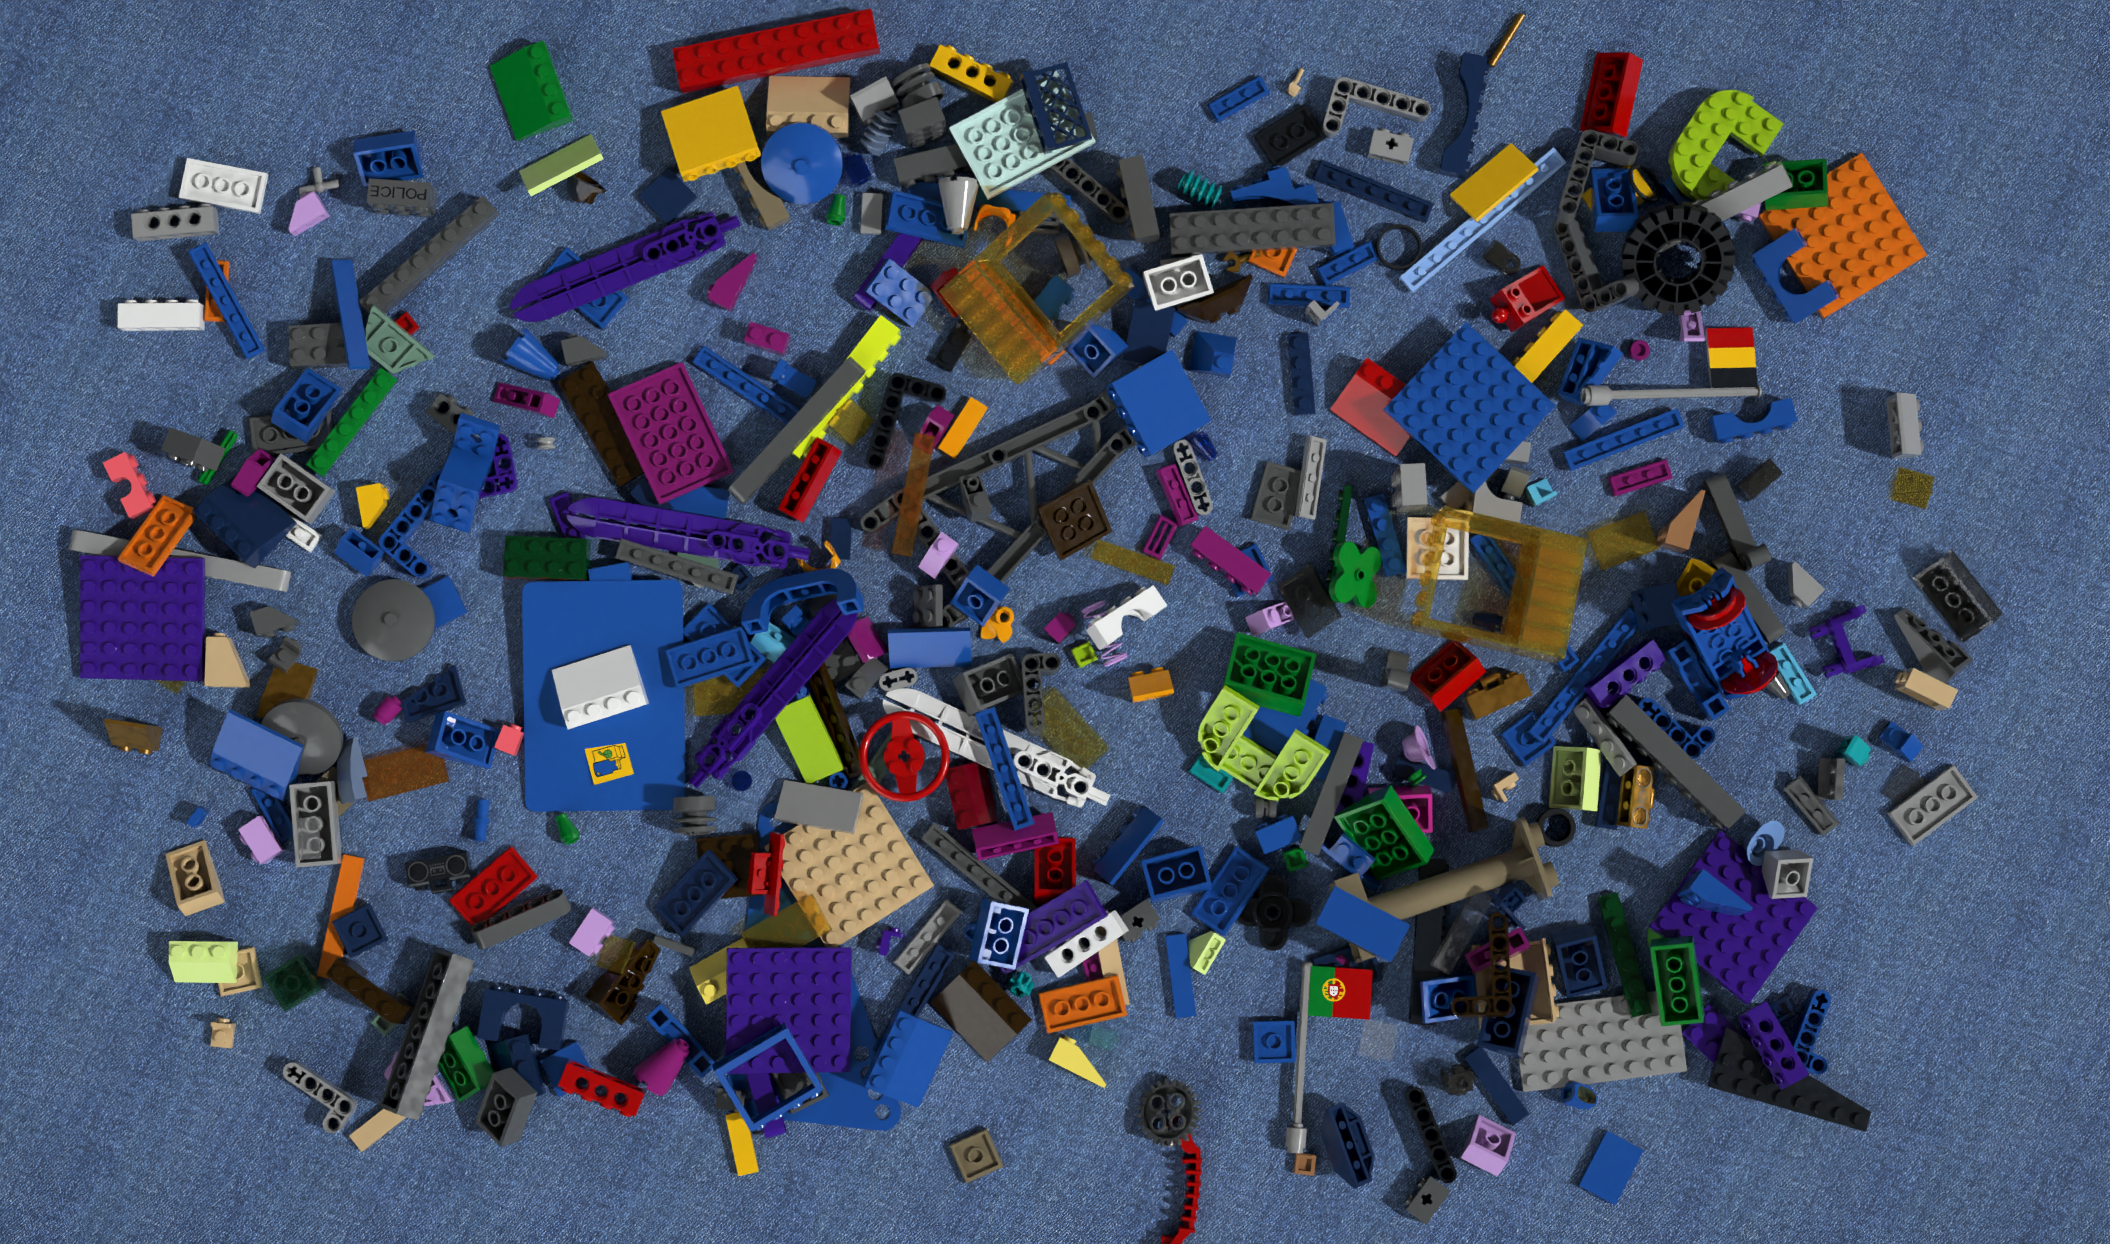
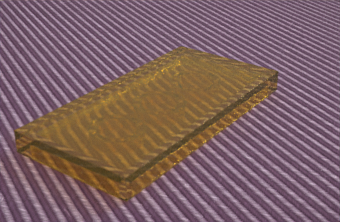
(720, 695)
(1070, 732)
(791, 927)

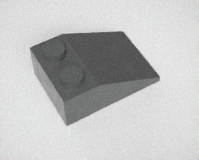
(989, 684)

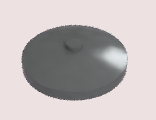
(393, 620)
(310, 726)

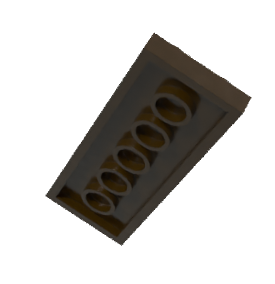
(590, 401)

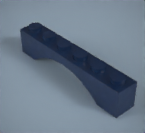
(1471, 76)

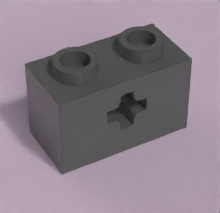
(1149, 916)
(1425, 1210)

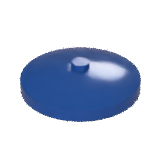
(802, 162)

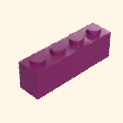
(1230, 561)
(1004, 840)

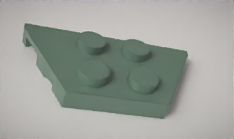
(392, 344)

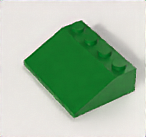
(531, 91)
(1270, 673)
(1386, 832)

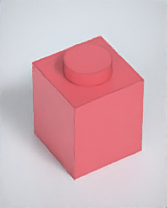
(510, 739)

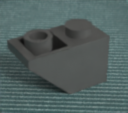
(974, 497)
(271, 620)

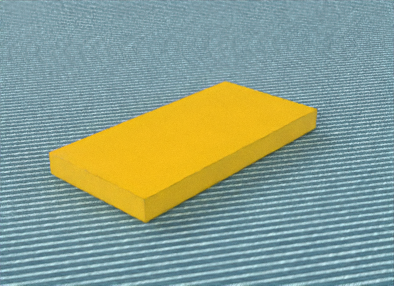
(1494, 182)

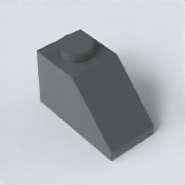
(580, 351)
(1514, 483)
(866, 678)

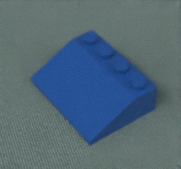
(257, 755)
(907, 1058)

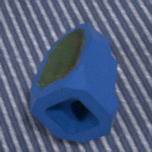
(1579, 1096)

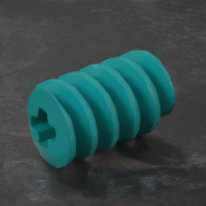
(1200, 188)

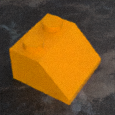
(1150, 685)

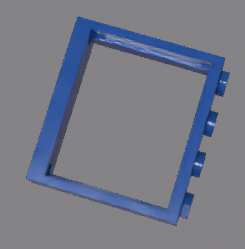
(749, 1051)

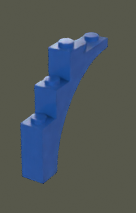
(1280, 190)

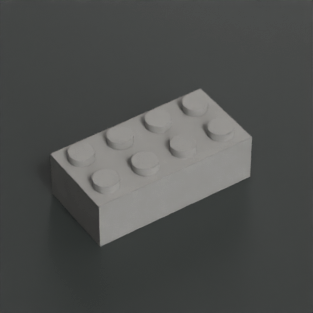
(320, 801)

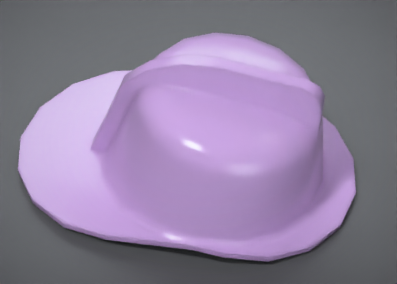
(1416, 747)

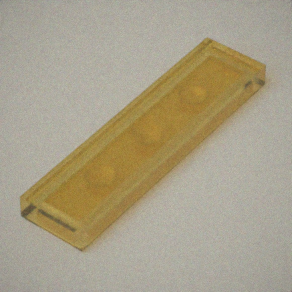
(1133, 562)

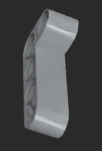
(317, 1092)

